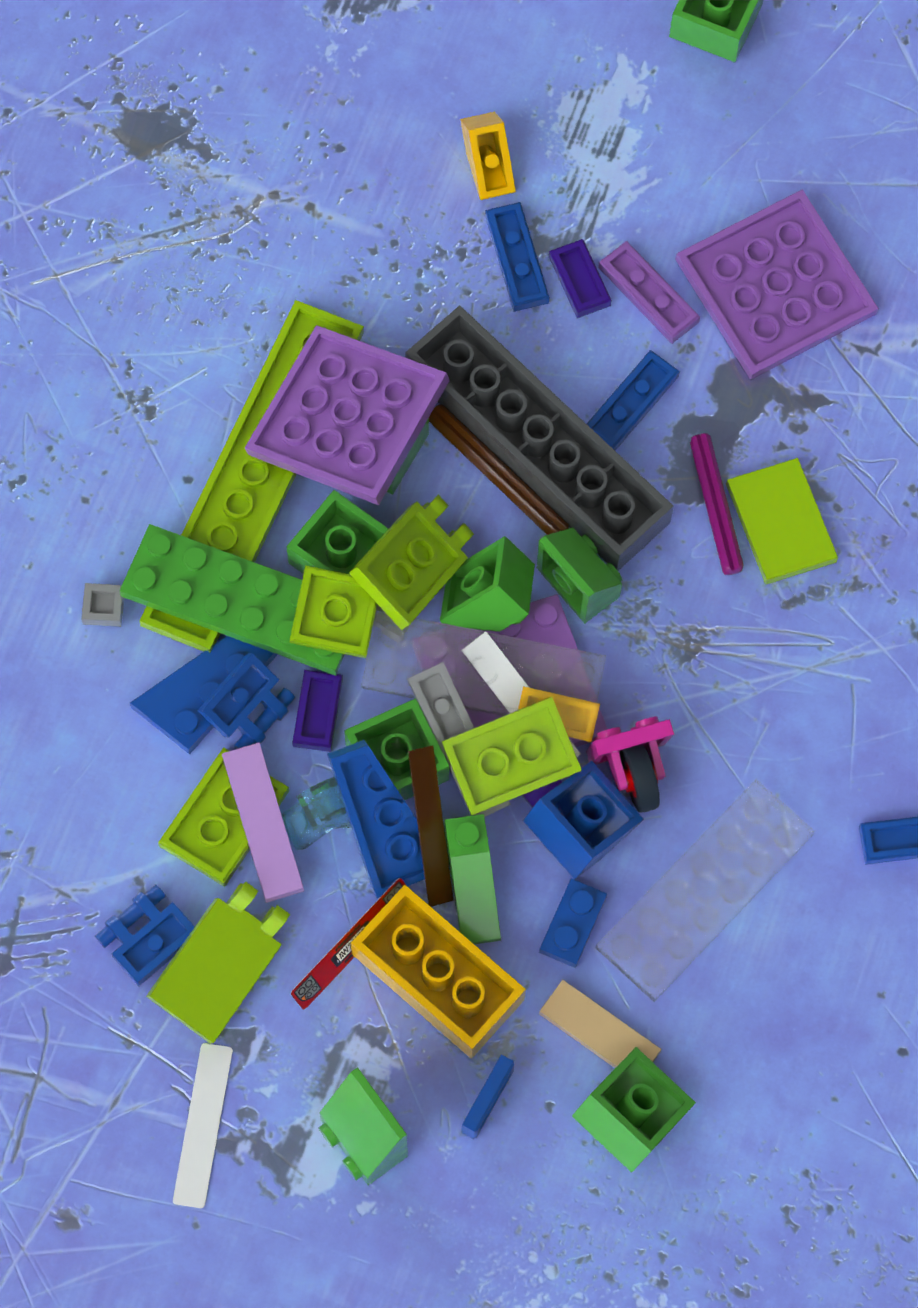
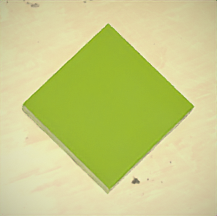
(333, 613)

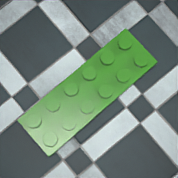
(221, 594)

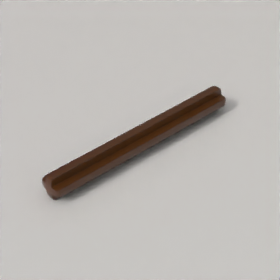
(496, 471)

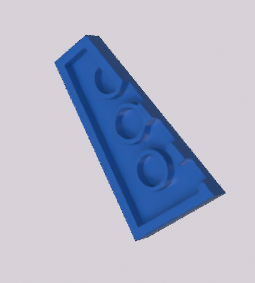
(175, 700)
(378, 817)

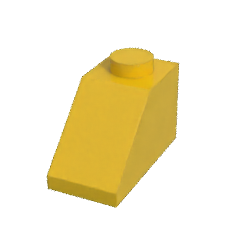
(488, 154)

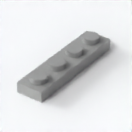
(443, 711)

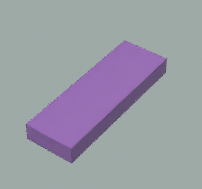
(649, 292)

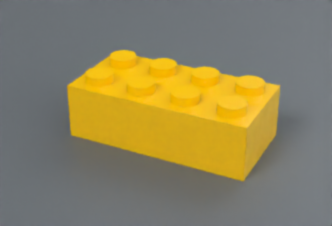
(438, 971)

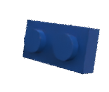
(573, 923)

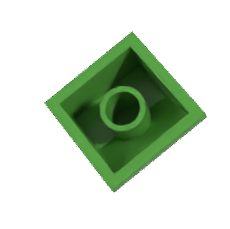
(578, 573)
(490, 589)
(633, 1109)

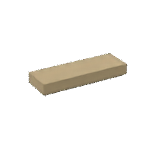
(594, 1026)

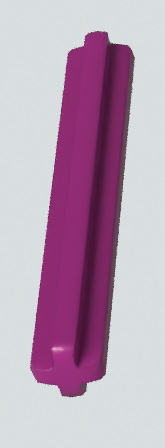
(716, 504)

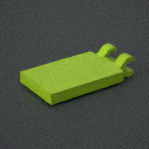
(412, 561)
(218, 963)

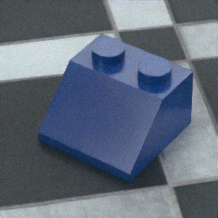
(582, 819)

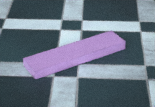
(262, 822)

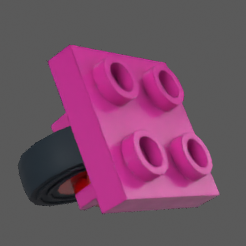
(634, 759)

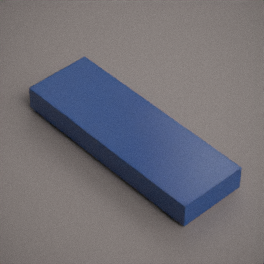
(517, 256)
(633, 399)

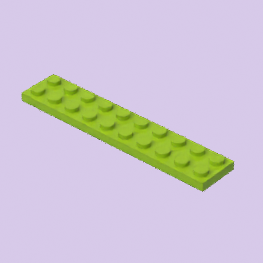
(243, 490)

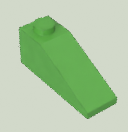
(472, 878)

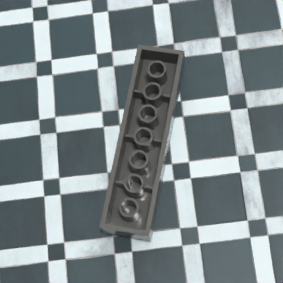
(543, 439)

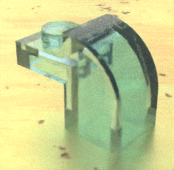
(315, 814)

